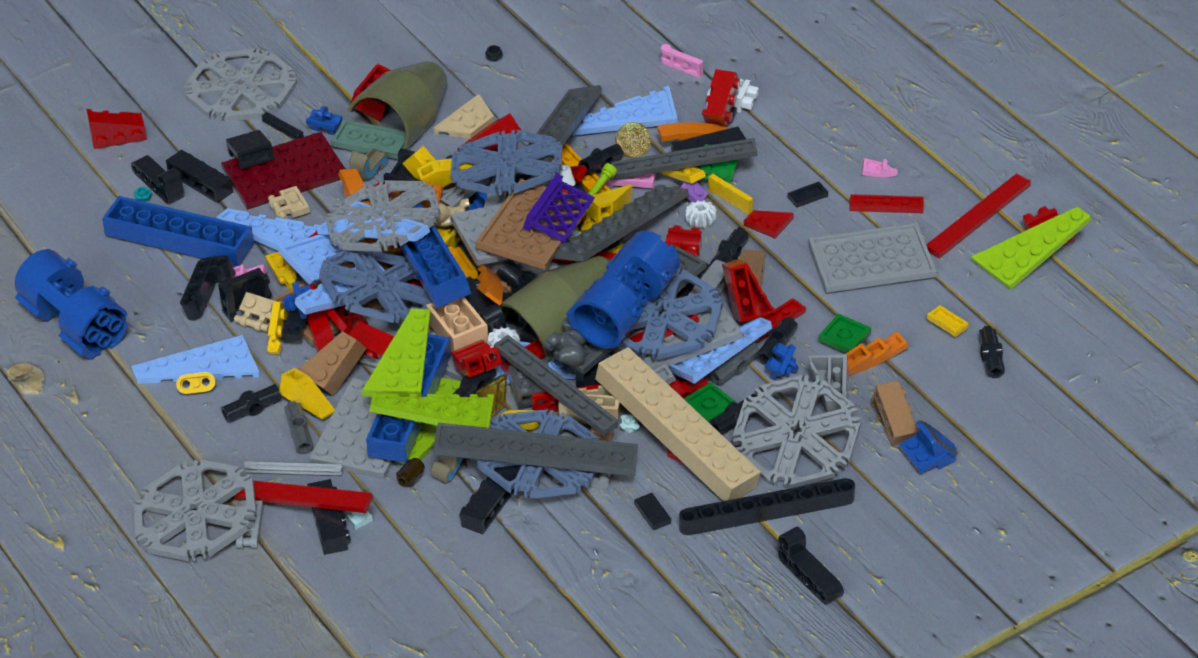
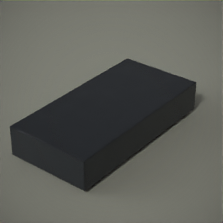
(807, 194)
(652, 511)

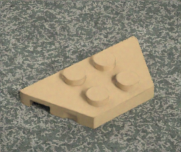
(467, 120)

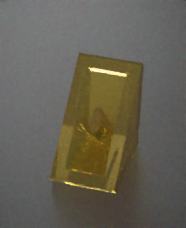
(498, 388)

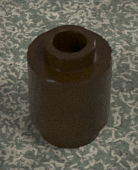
(410, 472)

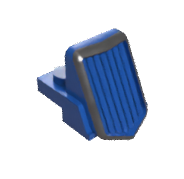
(928, 448)

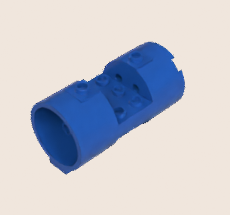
(616, 299)
(87, 315)

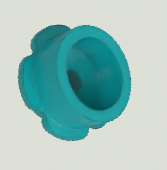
(142, 194)

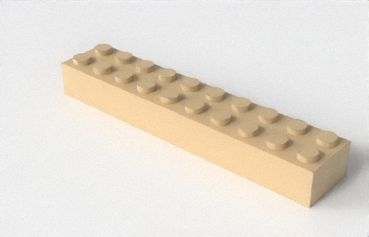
(677, 425)

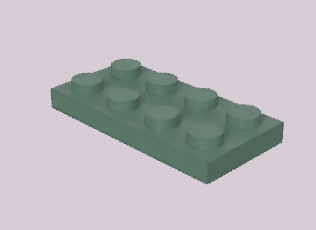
(364, 136)

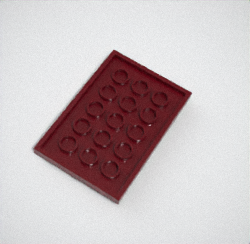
(300, 163)

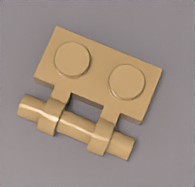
(294, 202)
(258, 307)

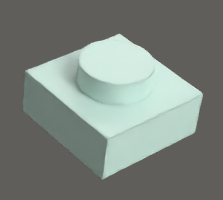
(358, 519)

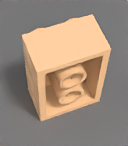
(459, 323)

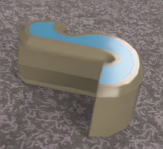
(369, 163)
(446, 467)

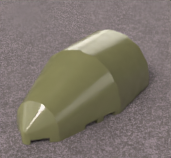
(413, 93)
(551, 296)

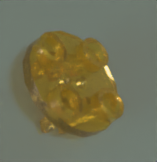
(640, 137)

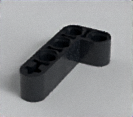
(163, 183)
(202, 282)
(489, 313)
(806, 567)

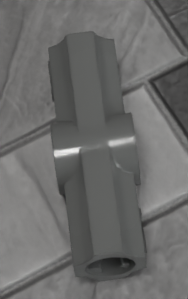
(734, 365)
(298, 427)

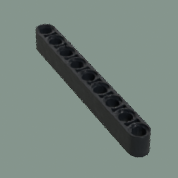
(766, 506)

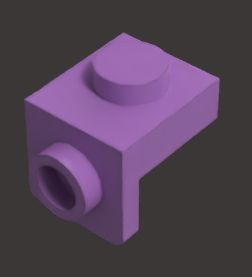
(696, 191)

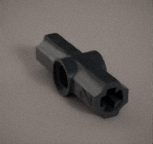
(599, 157)
(731, 248)
(514, 276)
(781, 334)
(991, 352)
(474, 383)
(251, 403)
(730, 417)

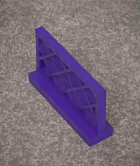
(546, 203)

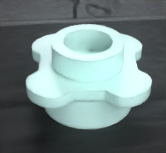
(629, 423)

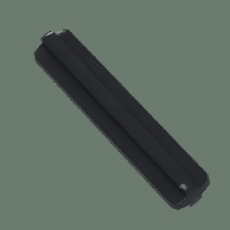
(282, 125)

